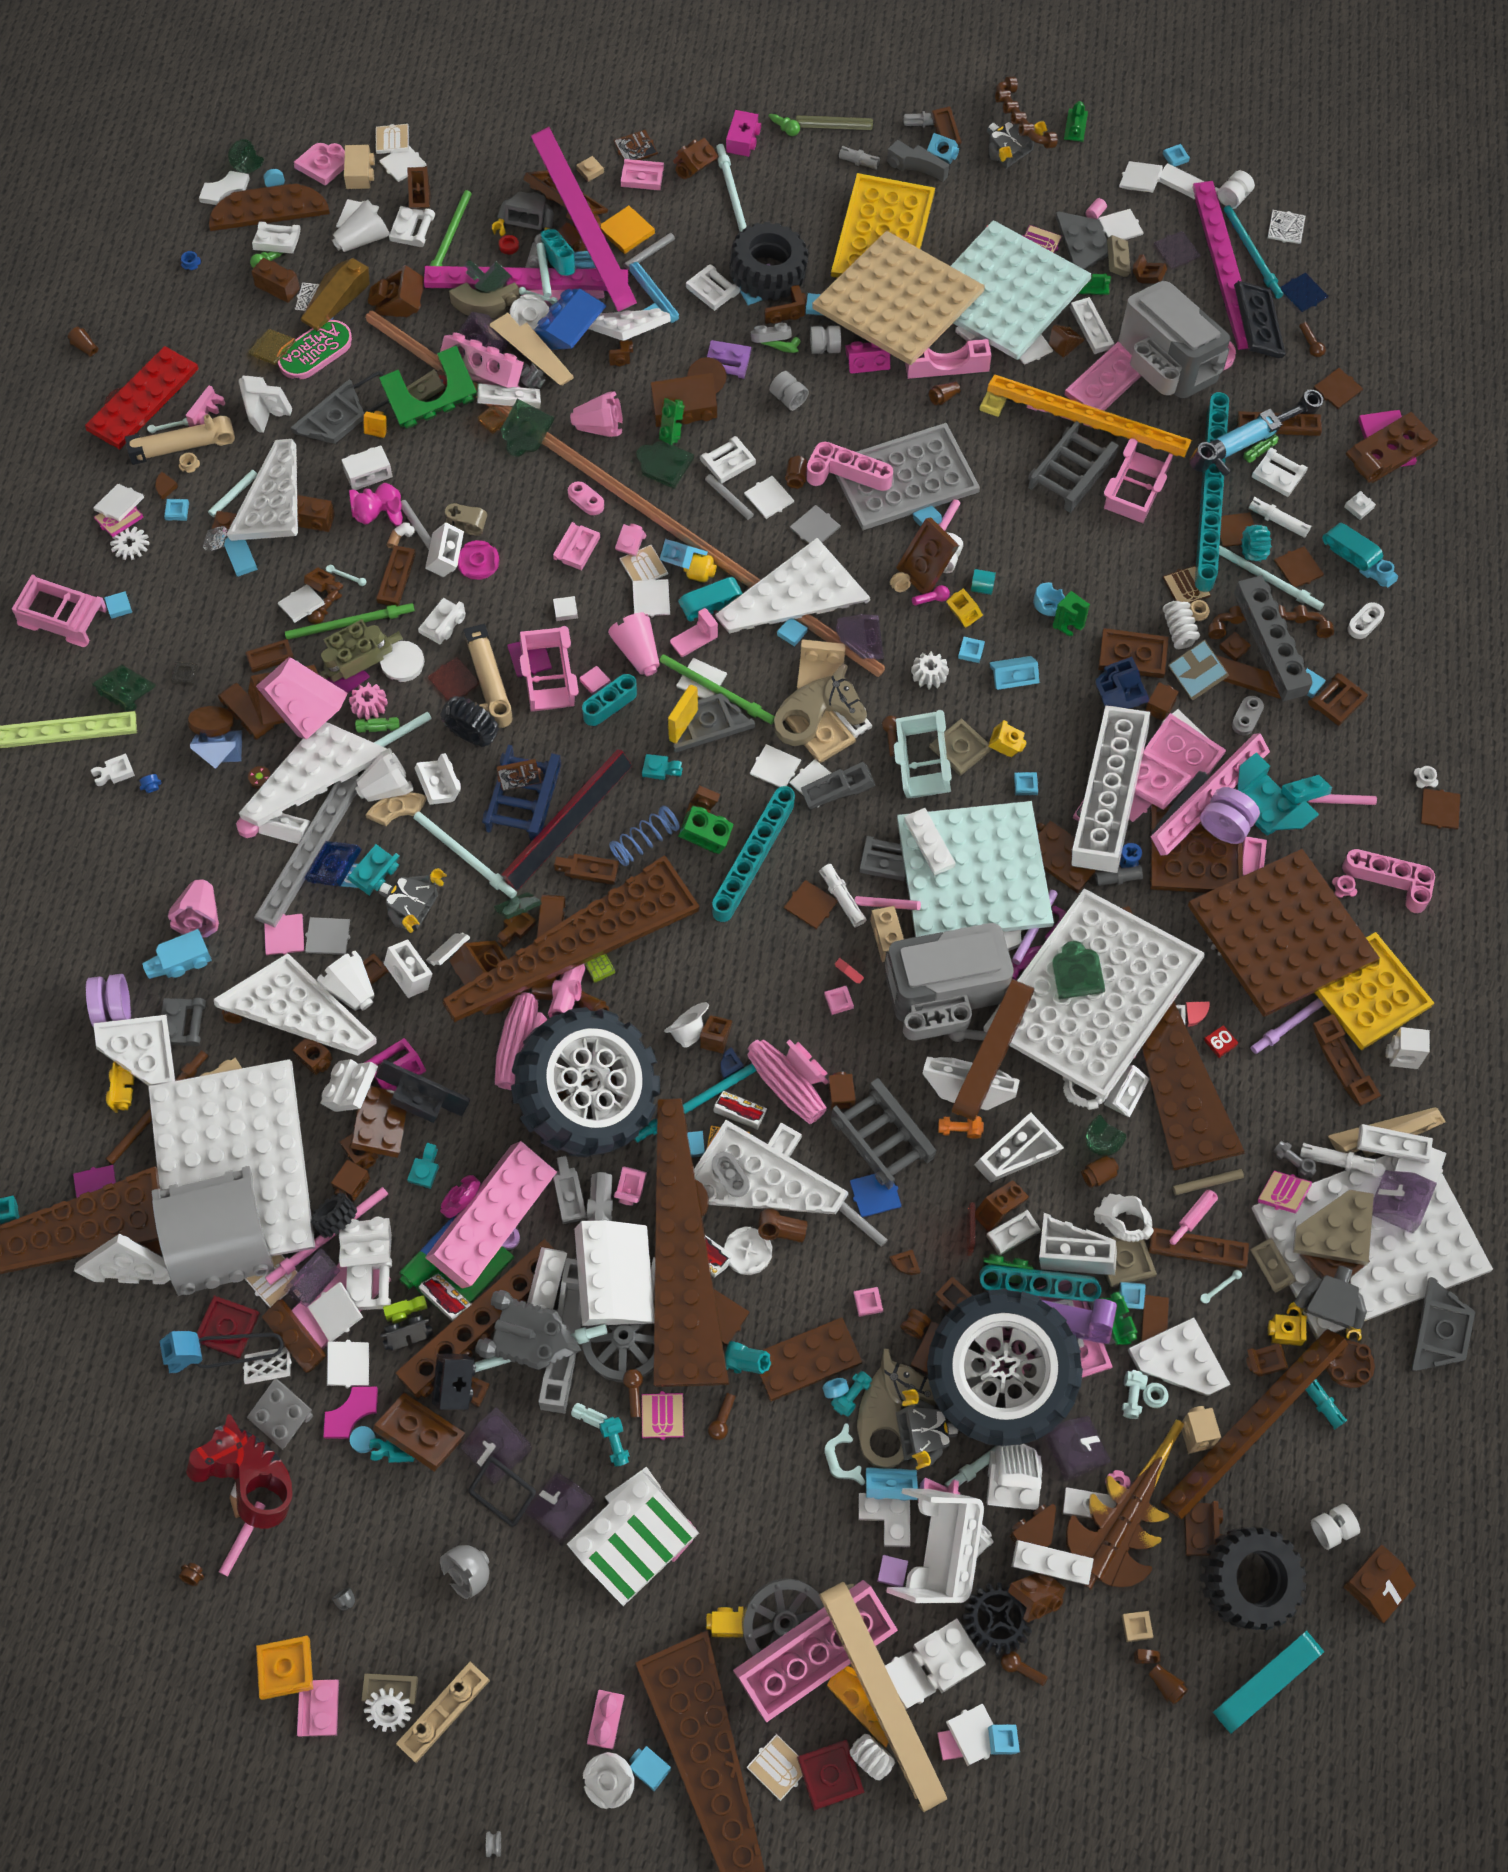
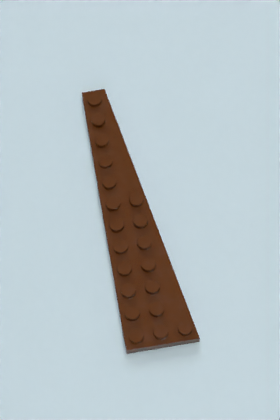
(1185, 1096)
(686, 1315)
(697, 1728)

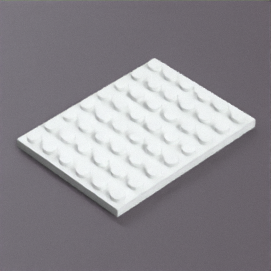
(1101, 1033)
(235, 1123)
(1398, 1259)

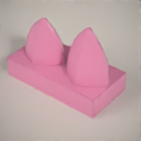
(605, 1719)

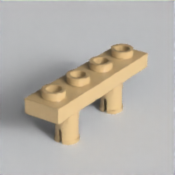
(443, 1712)

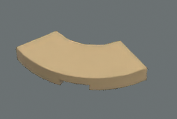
(393, 807)

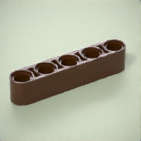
(550, 916)

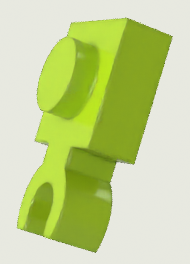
(398, 1311)

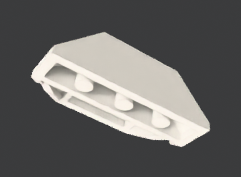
(949, 1074)

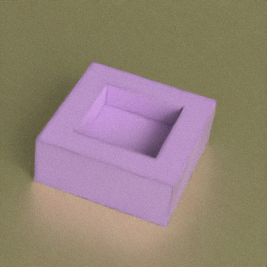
(892, 1571)

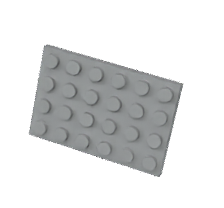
(925, 474)

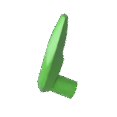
(790, 347)

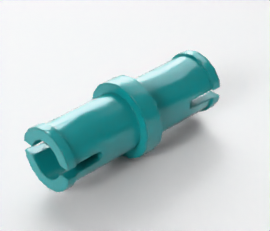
(1325, 1404)

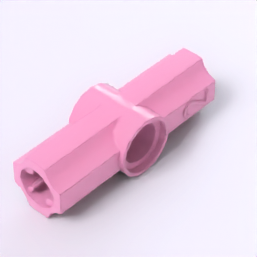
(566, 991)

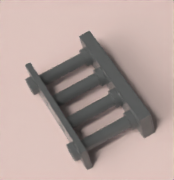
(1082, 483)
(892, 1113)

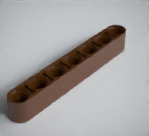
(993, 1050)

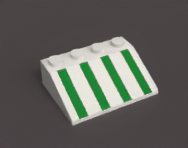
(633, 1538)

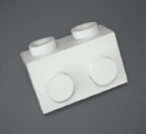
(438, 780)

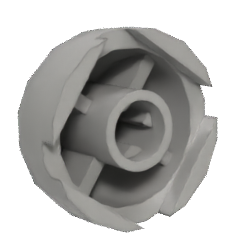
(467, 1568)

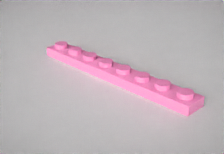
(1189, 814)

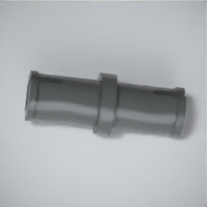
(1121, 876)

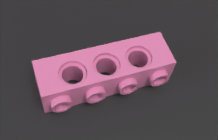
(509, 370)

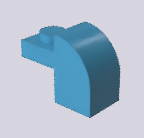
(180, 1350)

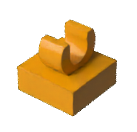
(375, 424)

